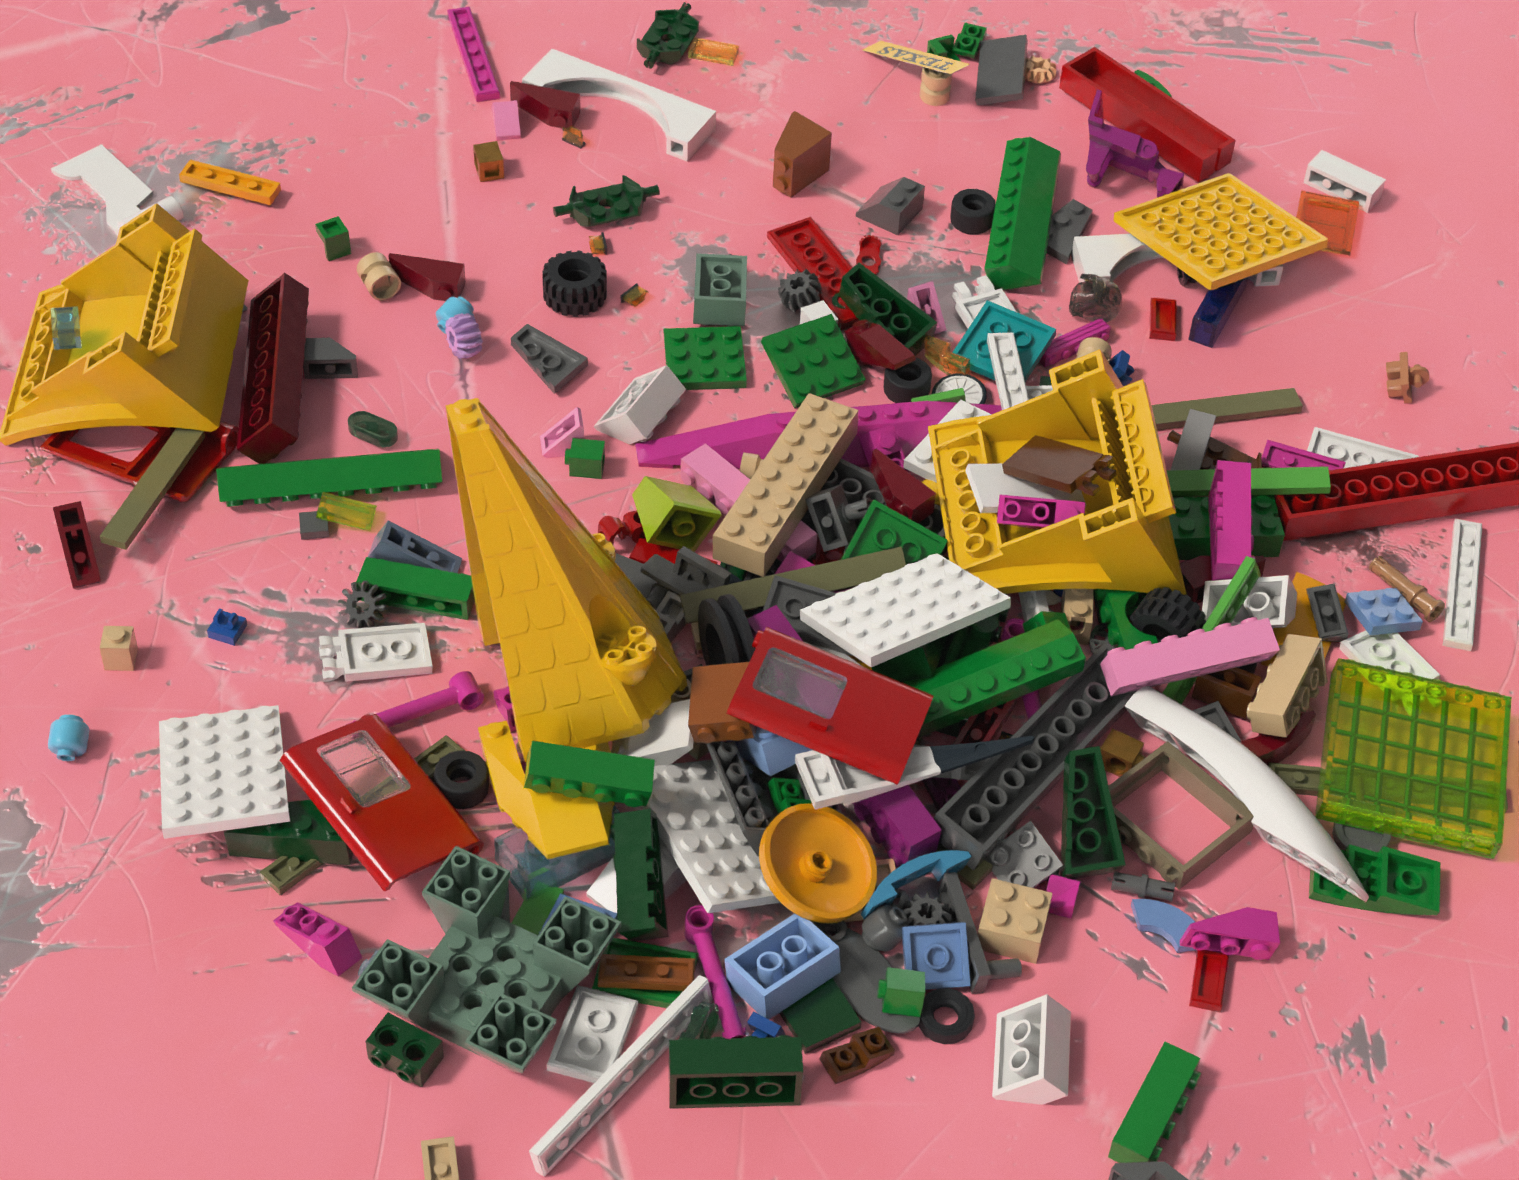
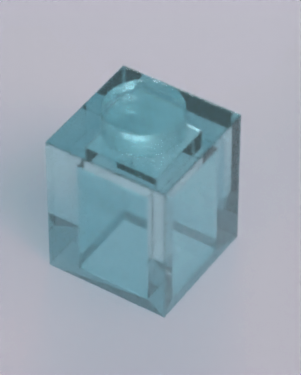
(65, 328)

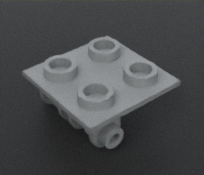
(1024, 858)

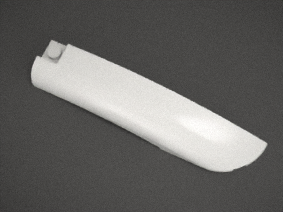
(1276, 809)

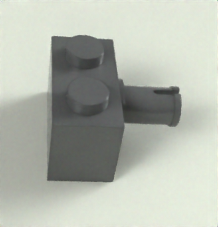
(834, 516)

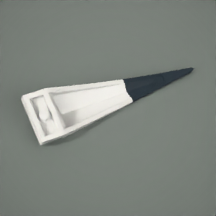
(836, 782)

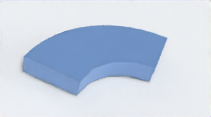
(1162, 920)

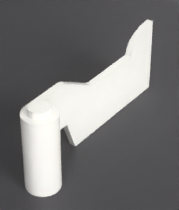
(114, 184)

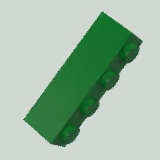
(420, 588)
(589, 774)
(1155, 1106)

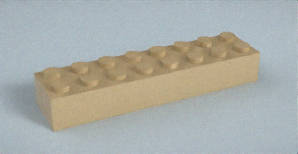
(777, 492)

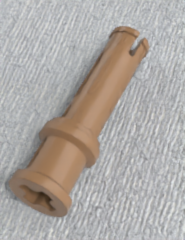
(1414, 594)

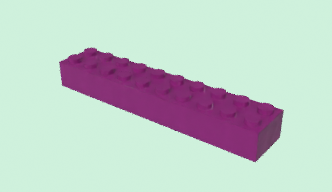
(894, 817)

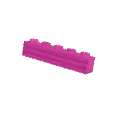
(1068, 344)

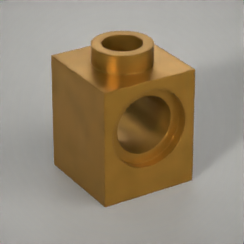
(488, 161)
(1121, 752)

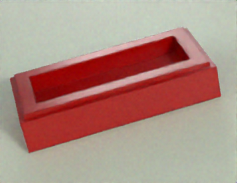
(1162, 319)
(1209, 980)

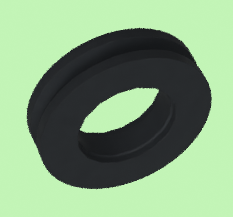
(724, 631)

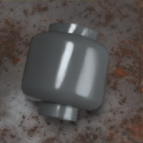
(884, 928)

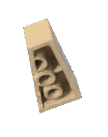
(1288, 686)

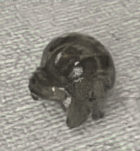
(1095, 299)

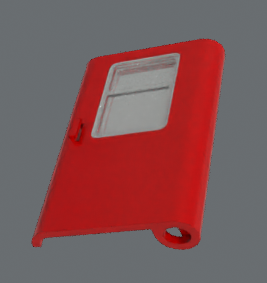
(830, 704)
(379, 800)

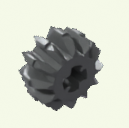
(799, 290)
(369, 598)
(926, 911)

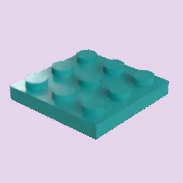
(1030, 337)

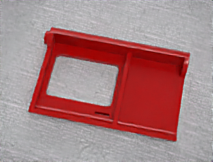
(200, 467)

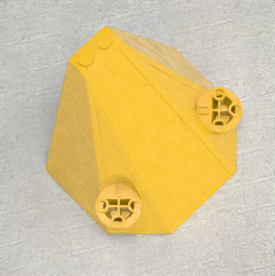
(571, 627)

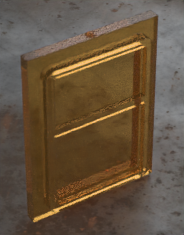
(1330, 217)

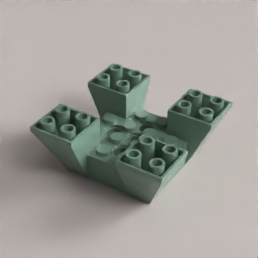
(487, 978)

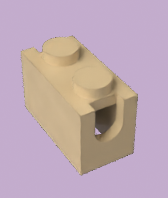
(1078, 607)

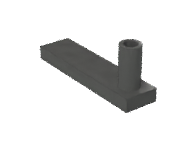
(979, 969)

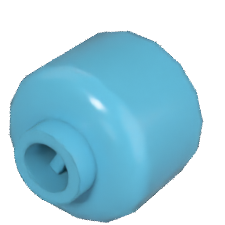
(450, 308)
(68, 737)

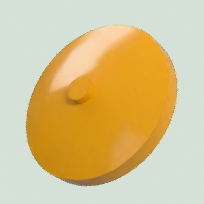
(818, 863)

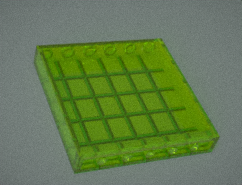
(1415, 758)

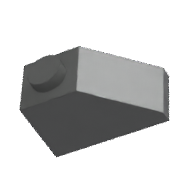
(328, 360)

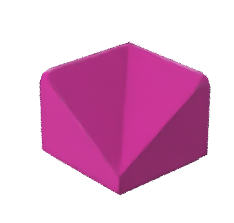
(1063, 896)

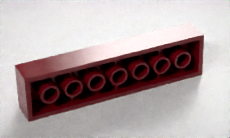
(273, 370)

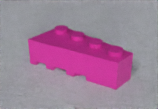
(1230, 518)

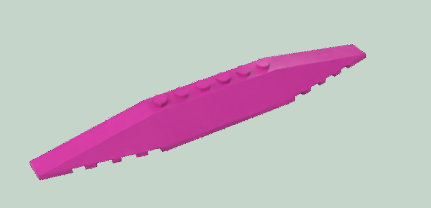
(760, 433)

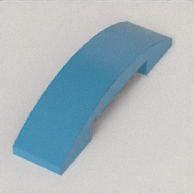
(937, 863)

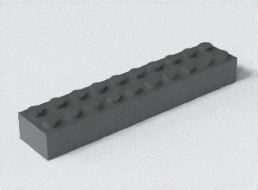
(1019, 779)

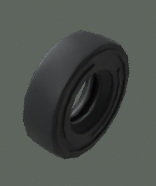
(946, 1033)

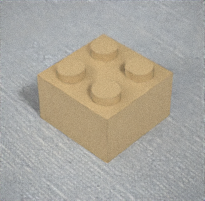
(1014, 920)

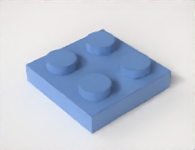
(1383, 611)
(938, 952)

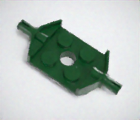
(671, 26)
(623, 198)

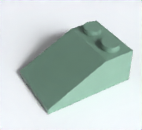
(720, 290)

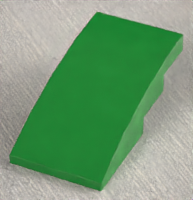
(1392, 879)

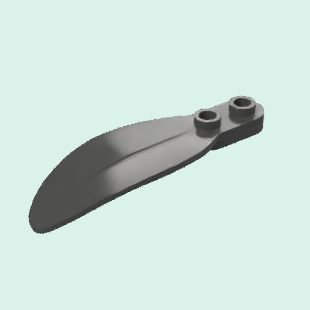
(860, 976)

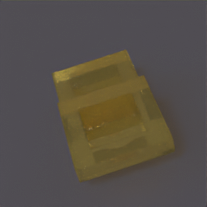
(940, 355)

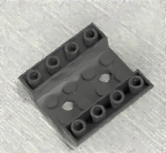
(749, 790)

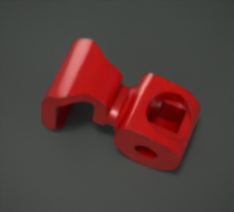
(630, 526)

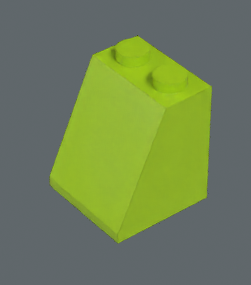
(674, 513)

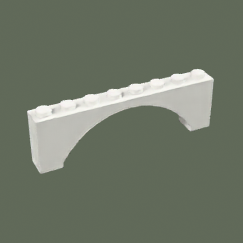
(682, 121)
(1114, 254)

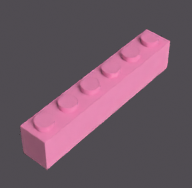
(723, 485)
(1189, 656)

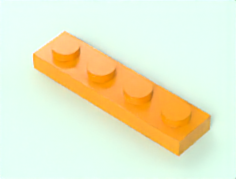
(230, 182)

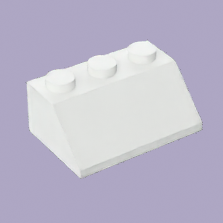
(642, 406)
(1270, 598)
(1032, 1052)

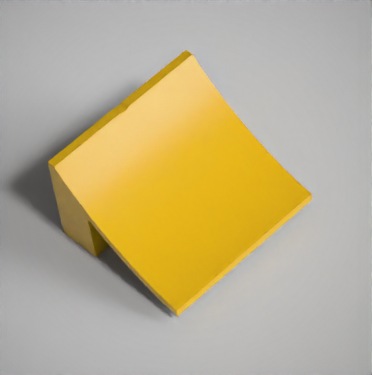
(153, 338)
(1126, 526)

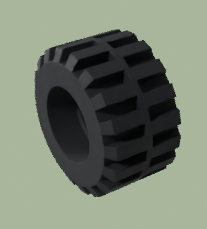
(574, 283)
(1167, 614)

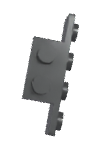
(688, 573)

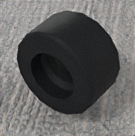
(972, 211)
(908, 381)
(457, 765)

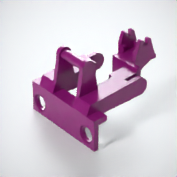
(1125, 152)

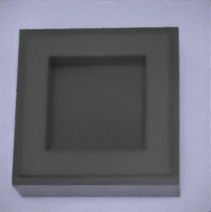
(312, 527)

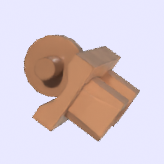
(1408, 376)

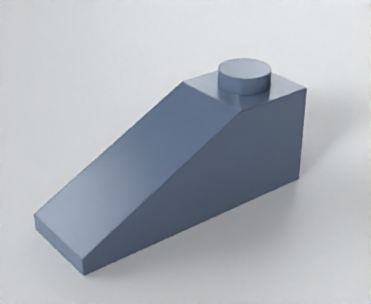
(405, 547)

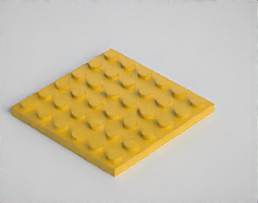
(1220, 231)

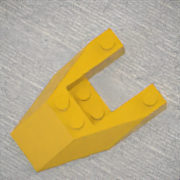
(549, 819)

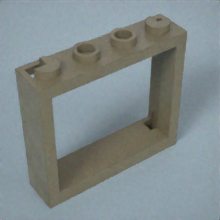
(1201, 787)

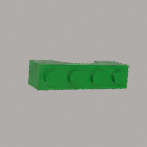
(1113, 612)

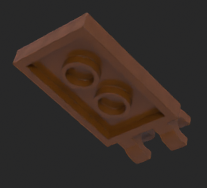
(1059, 465)

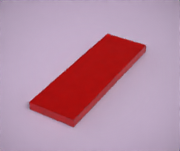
(807, 247)

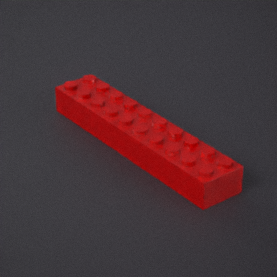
(1405, 491)

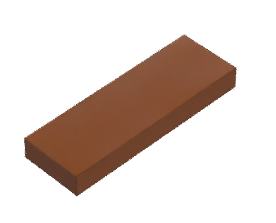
(645, 972)

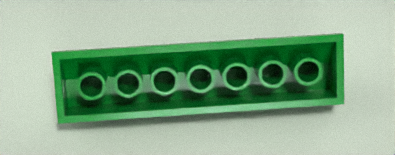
(1022, 214)
(329, 475)
(1000, 674)

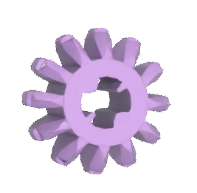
(463, 335)

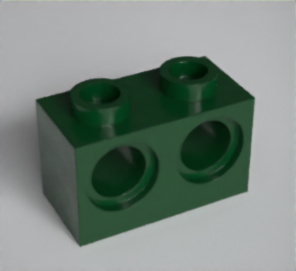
(408, 1044)

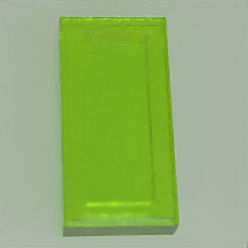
(346, 511)

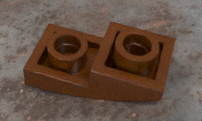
(858, 1056)

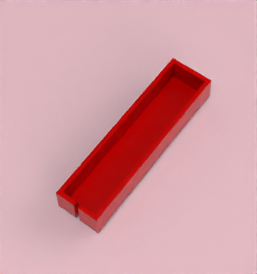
(1145, 110)

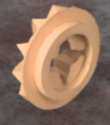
(1043, 71)

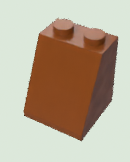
(800, 155)
(709, 700)

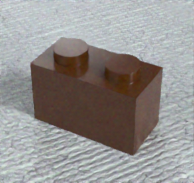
(1231, 687)

